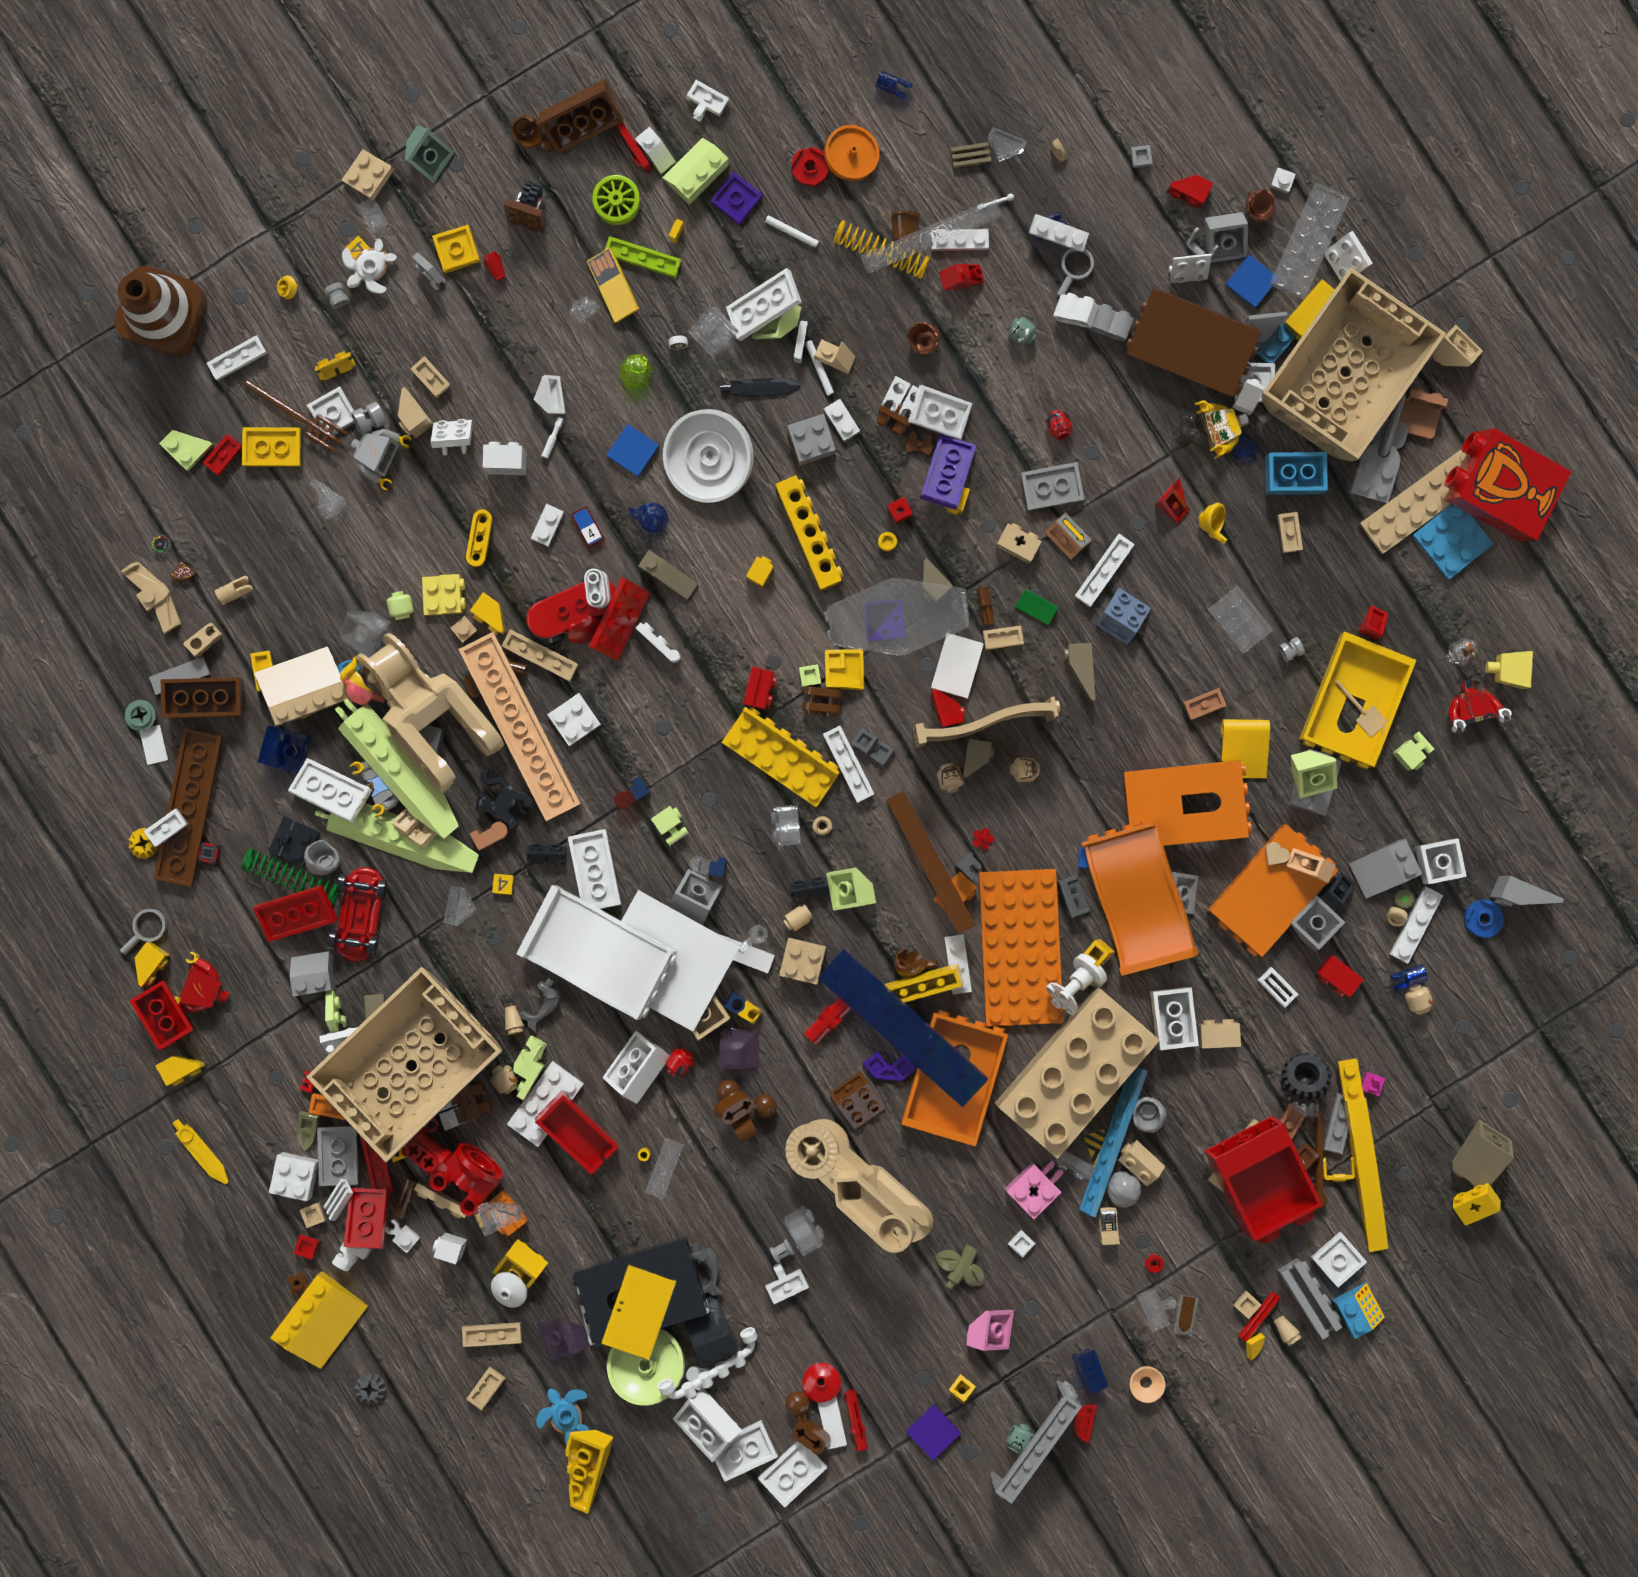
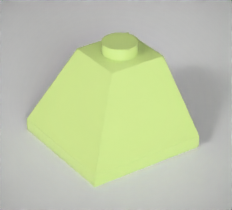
(779, 326)
(1313, 773)
(849, 889)

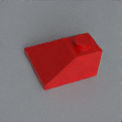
(947, 709)

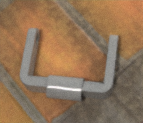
(1196, 249)

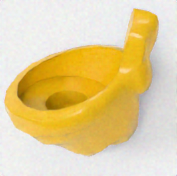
(1212, 521)

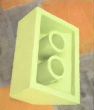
(696, 170)

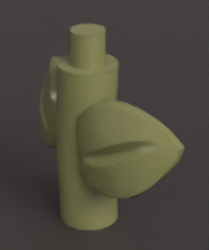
(961, 1267)

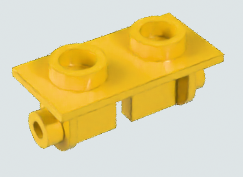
(327, 368)

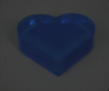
(1244, 448)

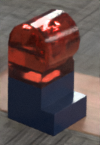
(632, 795)

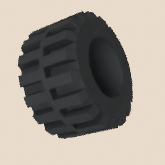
(1305, 1065)

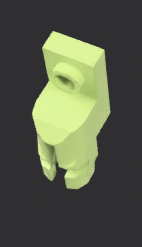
(529, 1066)

